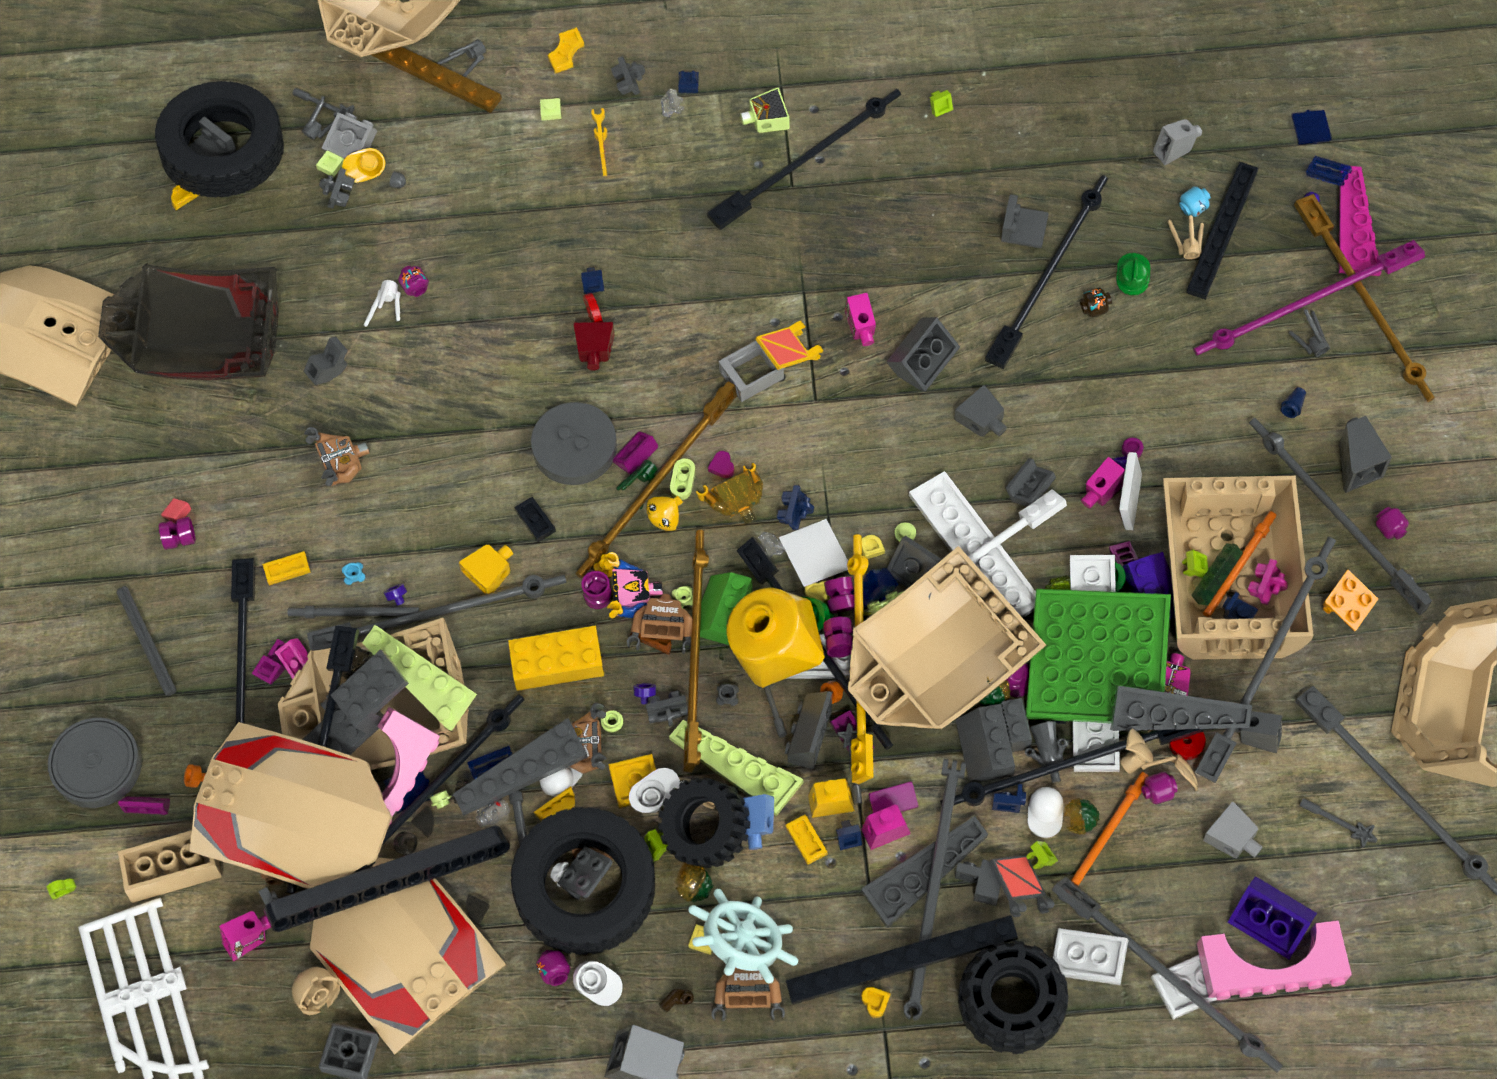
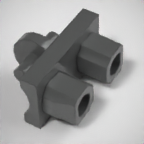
(630, 74)
(342, 181)
(666, 709)

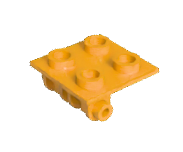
(1350, 600)

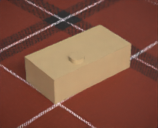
(164, 867)

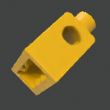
(487, 567)
(830, 798)

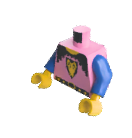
(630, 587)

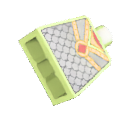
(767, 112)

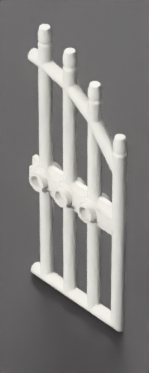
(141, 993)

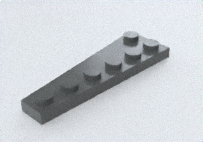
(533, 762)

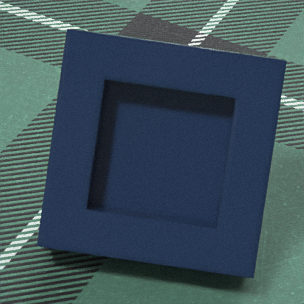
(688, 82)
(592, 281)
(848, 835)

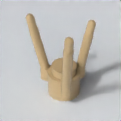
(1191, 248)

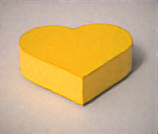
(875, 1000)

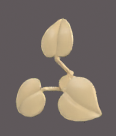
(1141, 753)

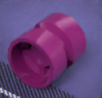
(184, 530)
(596, 589)
(840, 594)
(838, 636)

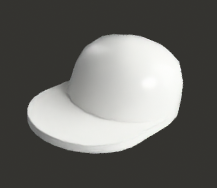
(560, 781)
(1045, 812)
(597, 983)

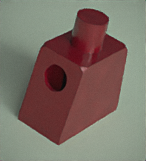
(594, 342)

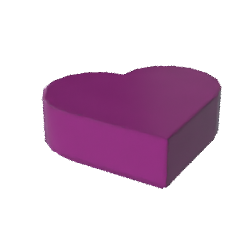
(722, 465)

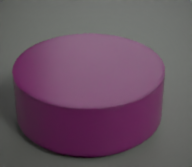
(1132, 445)

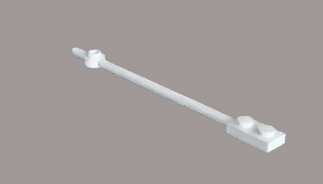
(1031, 515)

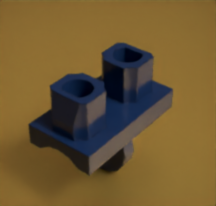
(798, 507)

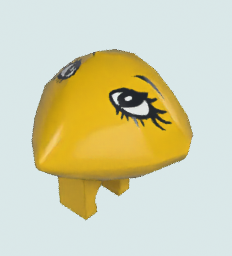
(664, 512)

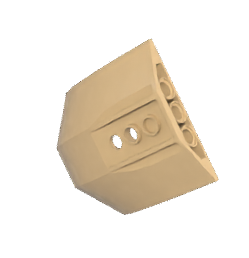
(380, 25)
(46, 355)

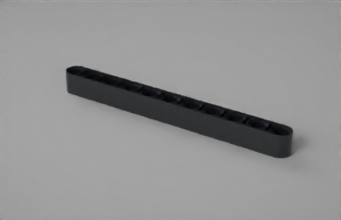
(386, 878)

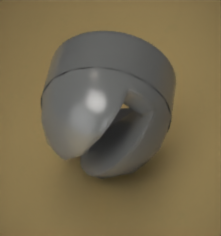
(397, 180)

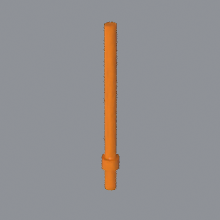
(1260, 532)
(1132, 794)

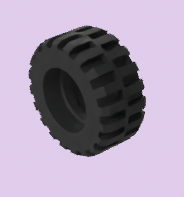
(677, 818)

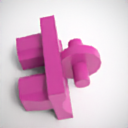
(1271, 582)

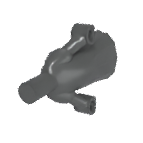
(1047, 744)

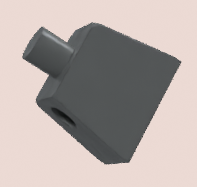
(981, 413)
(1263, 732)

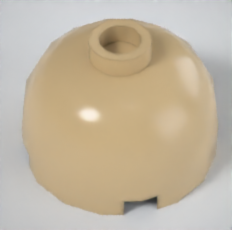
(314, 989)

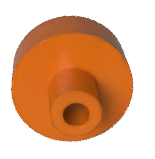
(835, 688)
(193, 776)

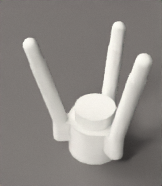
(386, 293)

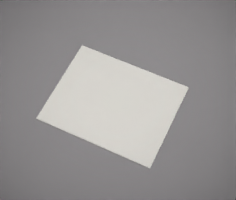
(814, 552)

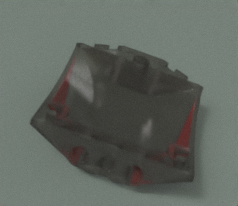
(194, 322)

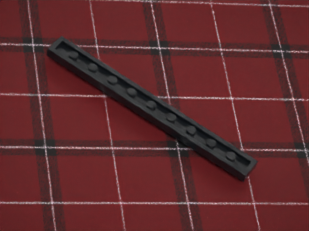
(901, 960)

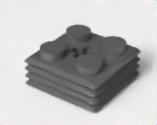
(341, 1039)

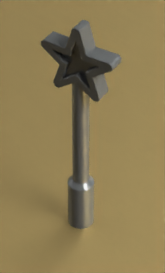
(306, 96)
(778, 722)
(848, 736)
(1360, 832)

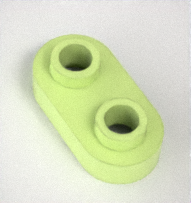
(681, 480)

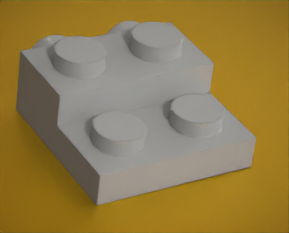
(349, 135)

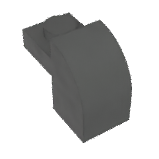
(327, 365)
(985, 877)

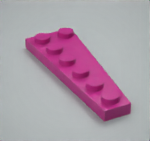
(1355, 226)

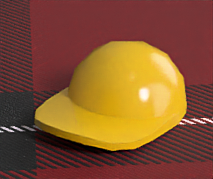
(364, 164)

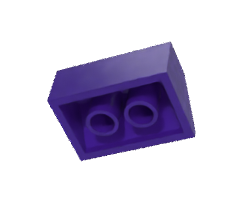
(1150, 576)
(1272, 917)

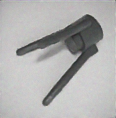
(473, 50)
(312, 128)
(1318, 343)

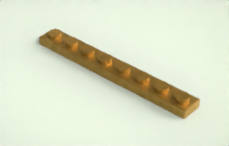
(441, 77)

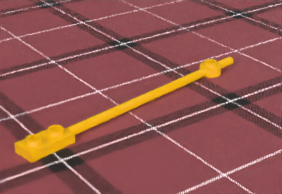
(863, 744)

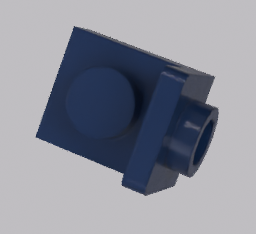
(1238, 609)
(1009, 803)

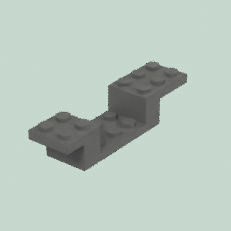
(360, 704)

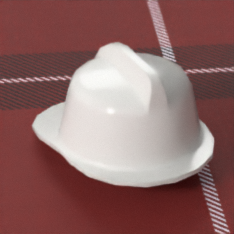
(652, 790)

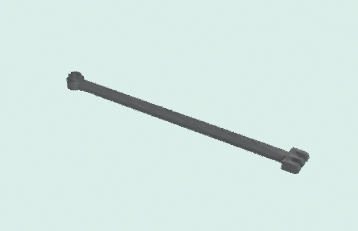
(935, 879)

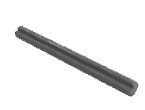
(146, 641)

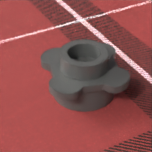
(727, 689)

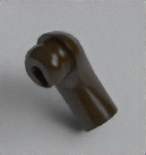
(676, 997)

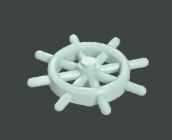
(743, 935)

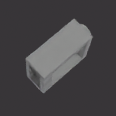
(729, 363)

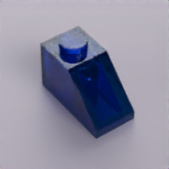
(877, 585)

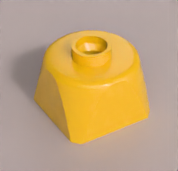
(774, 635)

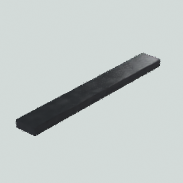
(1222, 230)

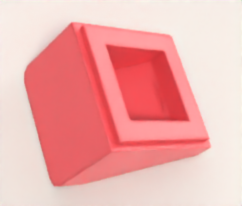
(176, 510)

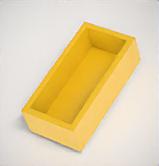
(556, 658)

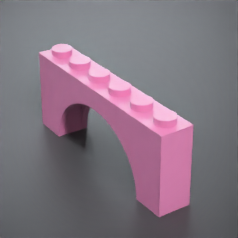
(412, 747)
(1230, 975)

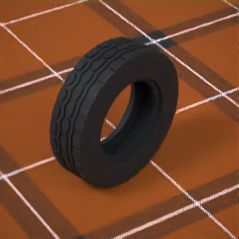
(228, 173)
(571, 831)

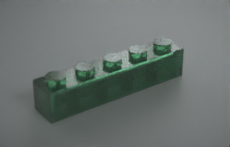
(1217, 574)

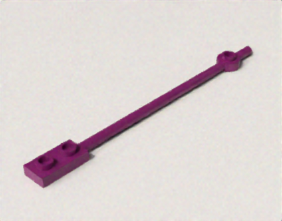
(1389, 262)

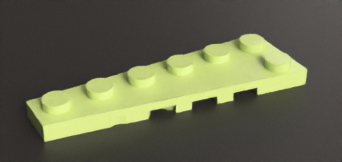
(430, 685)
(741, 769)

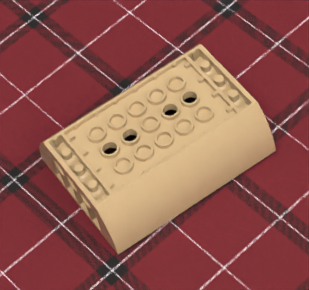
(1196, 518)

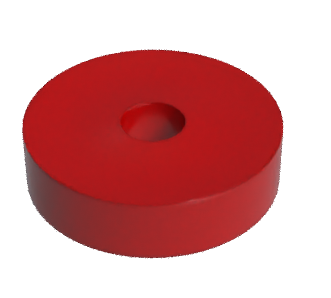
(592, 308)
(1191, 750)

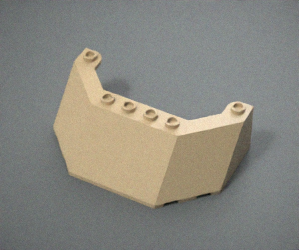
(1447, 694)

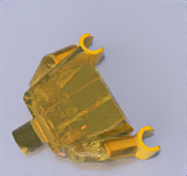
(736, 495)

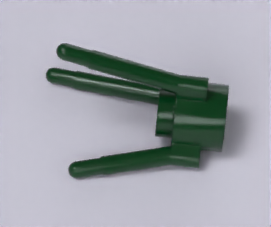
(644, 473)

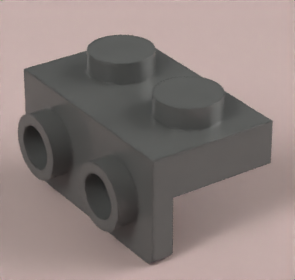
(1029, 483)

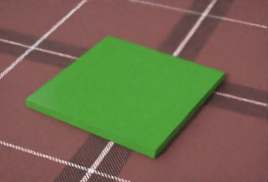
(1091, 648)

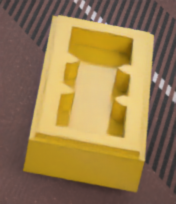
(286, 568)
(806, 839)

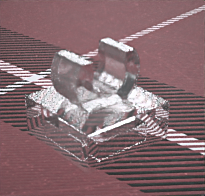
(670, 103)
(771, 544)

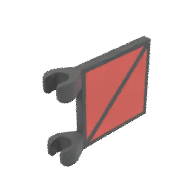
(1020, 883)

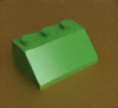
(718, 602)

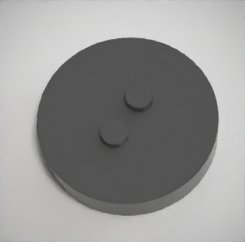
(574, 443)
(94, 762)

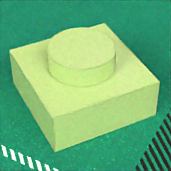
(550, 109)
(330, 163)

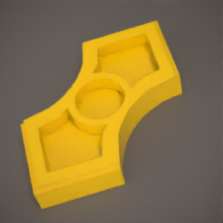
(562, 56)

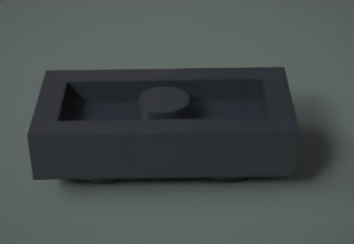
(535, 519)

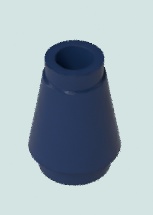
(1293, 403)

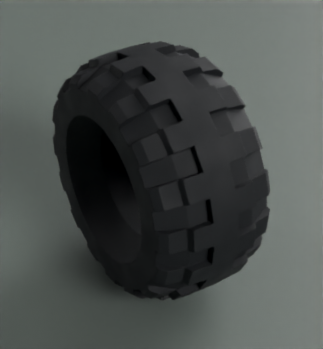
(1013, 1031)

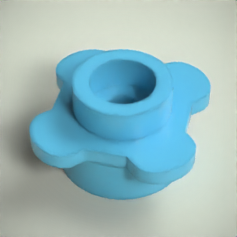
(349, 569)

